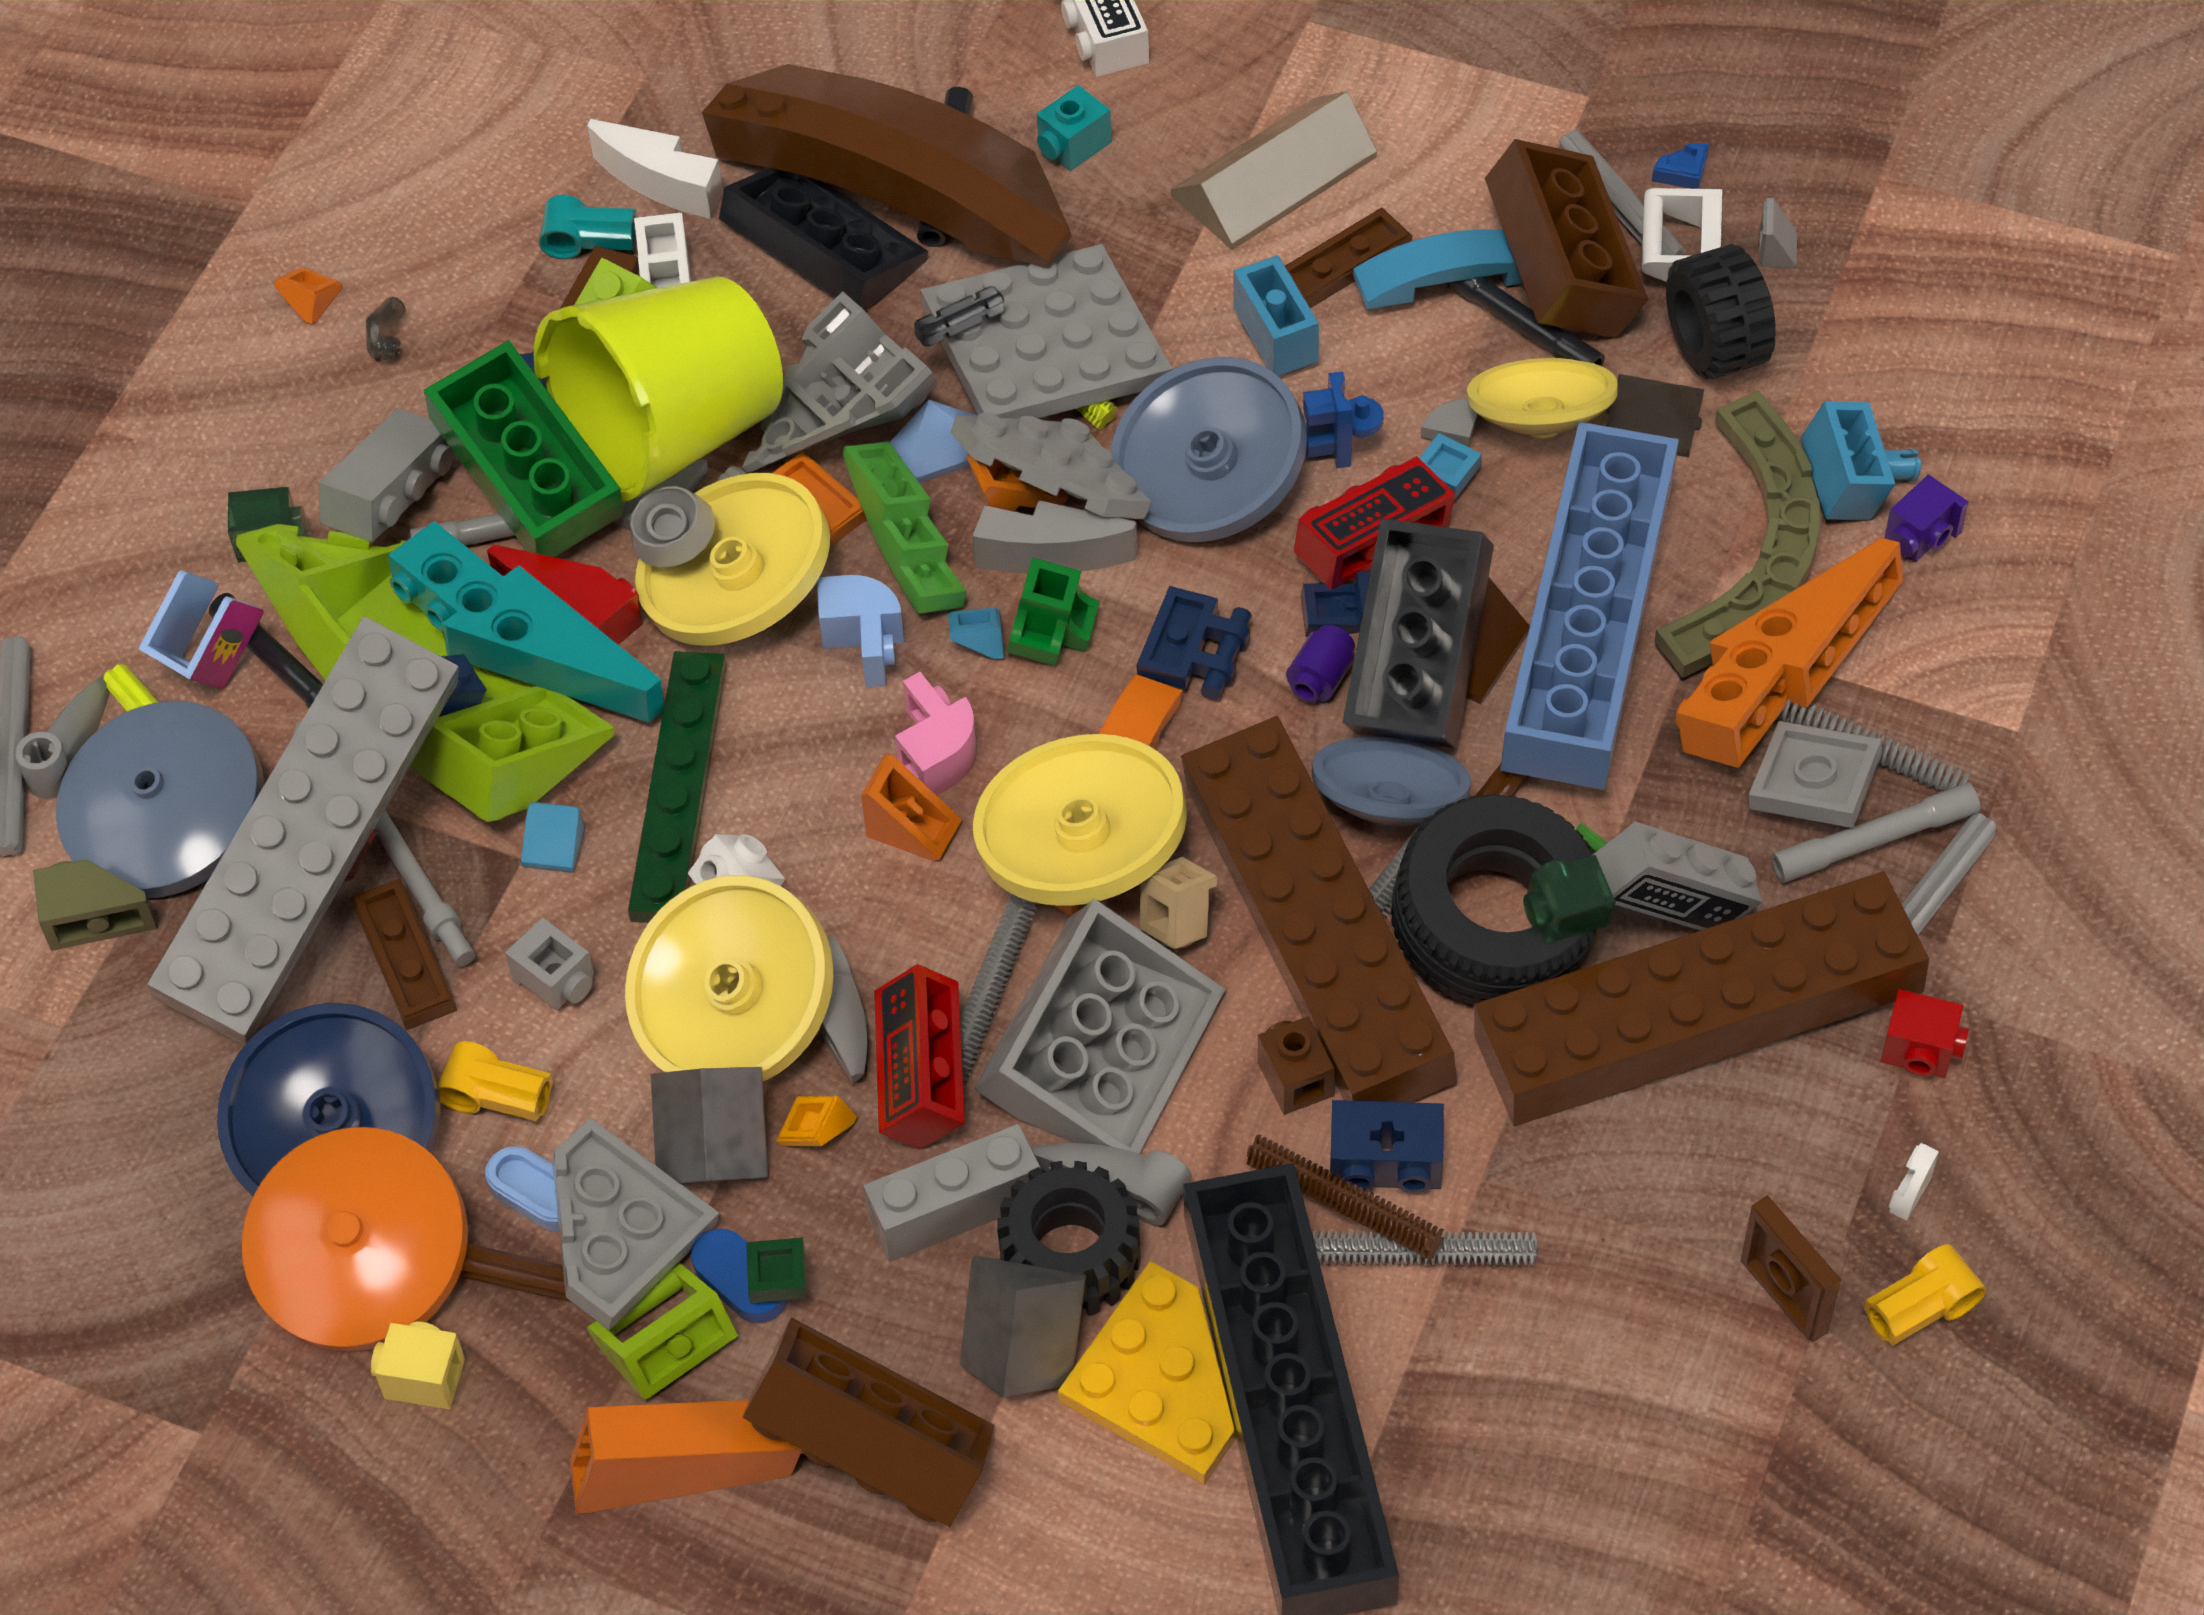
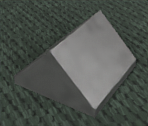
(709, 1124)
(1020, 1325)

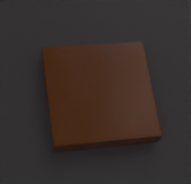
(1790, 1269)

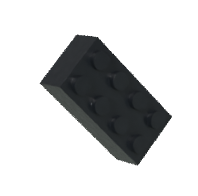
(1418, 633)

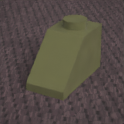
(88, 905)

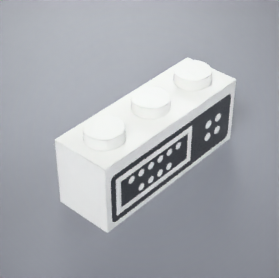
(1108, 33)

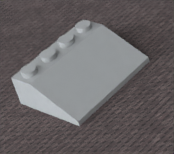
(1100, 1034)

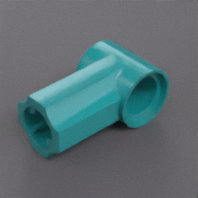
(573, 226)

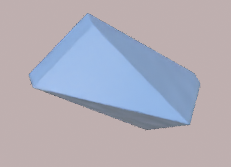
(928, 444)

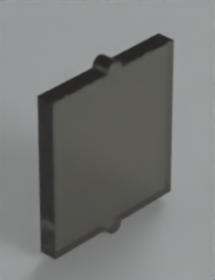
(1657, 409)

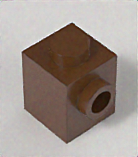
(1295, 1064)

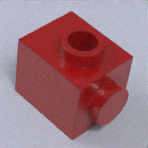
(1924, 1034)

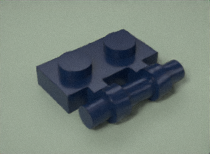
(1178, 637)

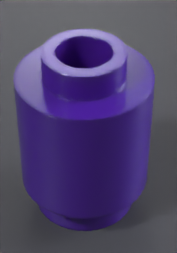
(1321, 663)

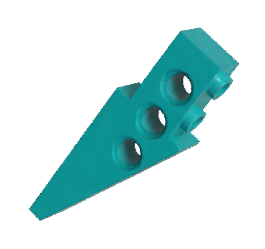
(518, 626)

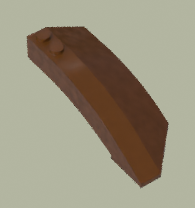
(896, 152)

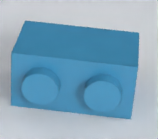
(1276, 315)

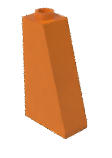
(670, 1452)

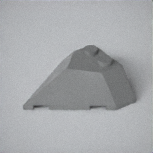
(842, 384)

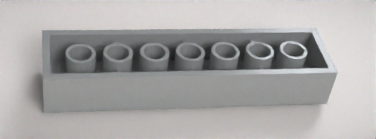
(304, 832)

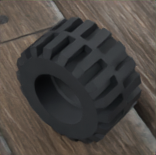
(1720, 311)
(1077, 1199)

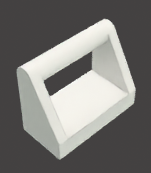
(1693, 206)

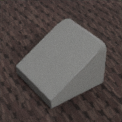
(1776, 237)

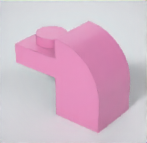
(942, 741)

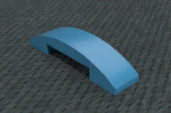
(1432, 261)

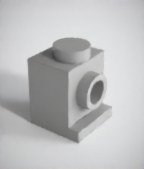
(551, 965)

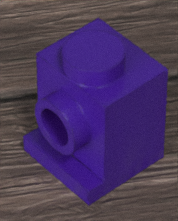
(1926, 518)

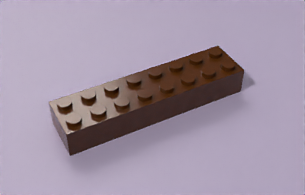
(1318, 916)
(1699, 998)

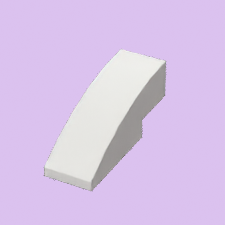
(657, 167)
(662, 249)

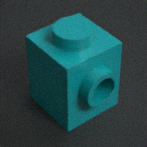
(1073, 128)

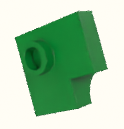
(1051, 613)

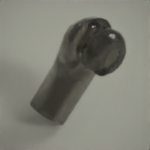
(378, 325)

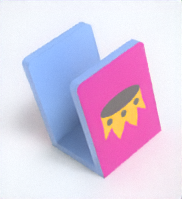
(180, 618)

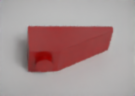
(586, 588)

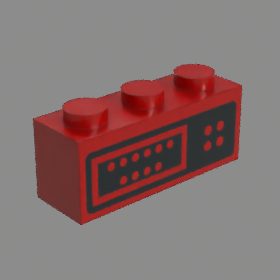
(1344, 532)
(919, 1057)

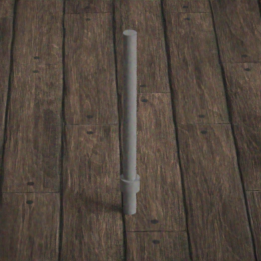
(439, 915)

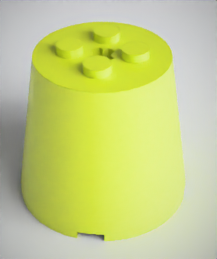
(660, 375)

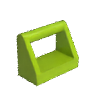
(672, 1341)

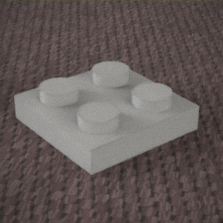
(1815, 774)

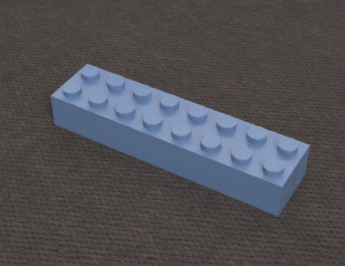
(1590, 607)

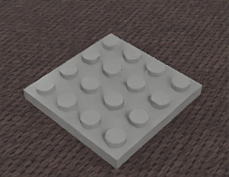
(1059, 343)

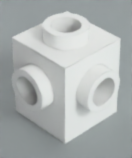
(734, 856)

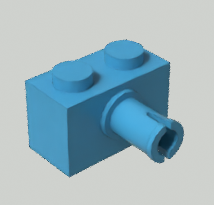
(1850, 461)

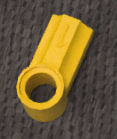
(479, 1079)
(1935, 1289)

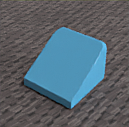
(552, 837)

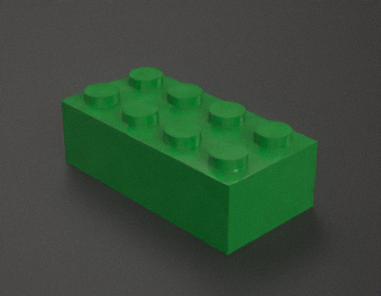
(523, 452)

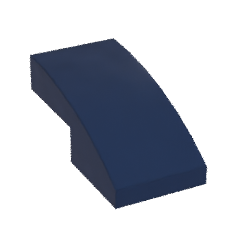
(1334, 607)

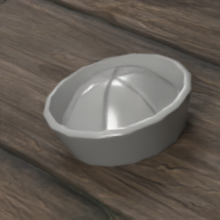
(671, 526)

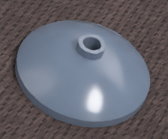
(1389, 779)

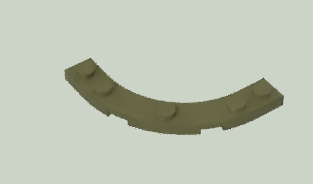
(1790, 537)

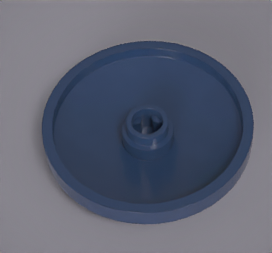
(319, 1075)

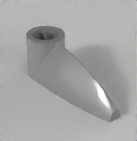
(47, 754)
(845, 1021)
(1151, 1179)

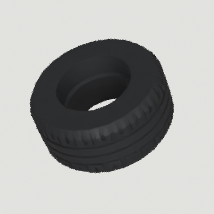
(1447, 946)

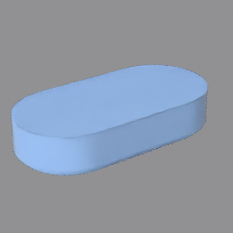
(524, 1184)

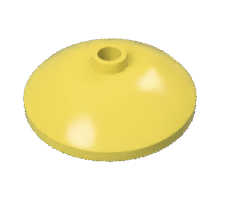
(1542, 395)

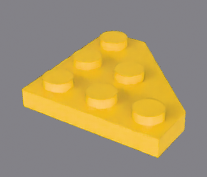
(1157, 1376)

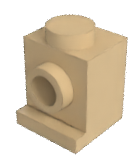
(1176, 903)

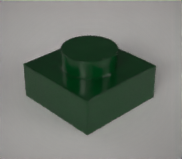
(776, 1270)

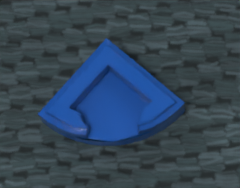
(1682, 167)

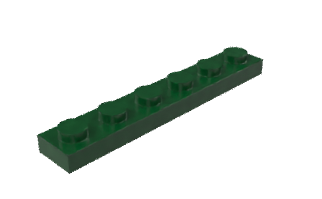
(677, 782)

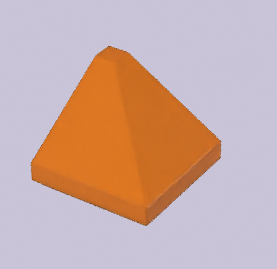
(308, 292)

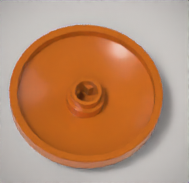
(354, 1238)

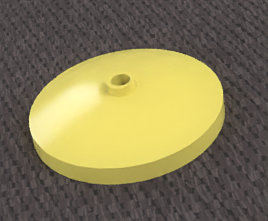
(754, 570)
(1080, 819)
(729, 978)

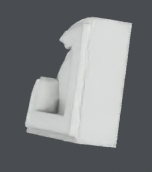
(1919, 1174)

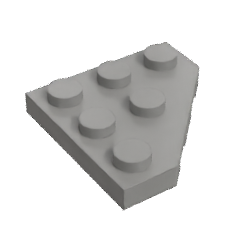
(1054, 458)
(619, 1222)

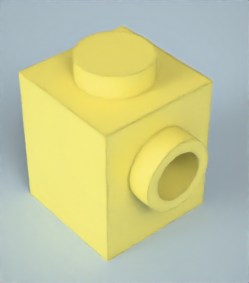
(418, 1364)

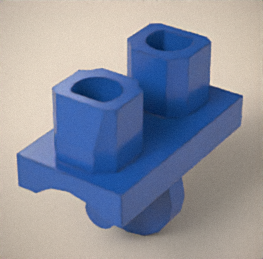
(1334, 420)

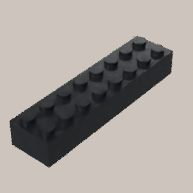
(1289, 1395)

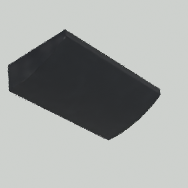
(821, 234)

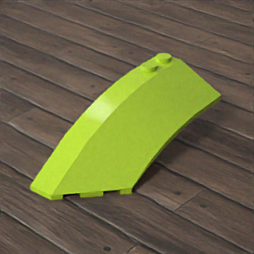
(483, 756)

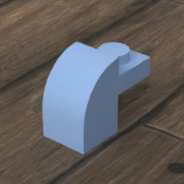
(863, 614)

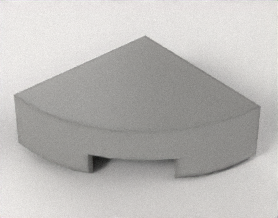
(1453, 420)

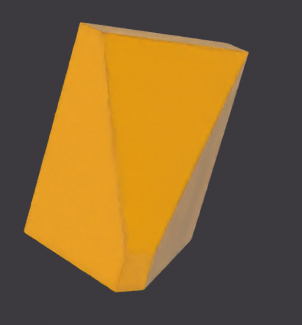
(815, 1121)

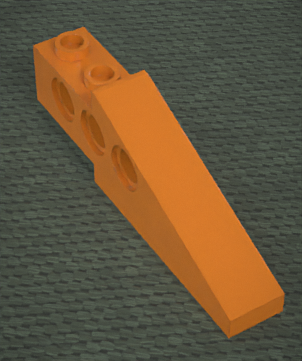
(1785, 654)

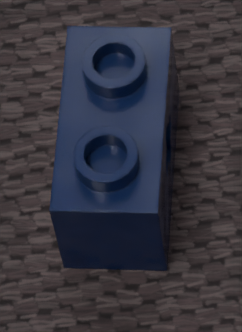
(1407, 1128)

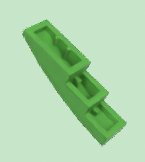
(899, 521)

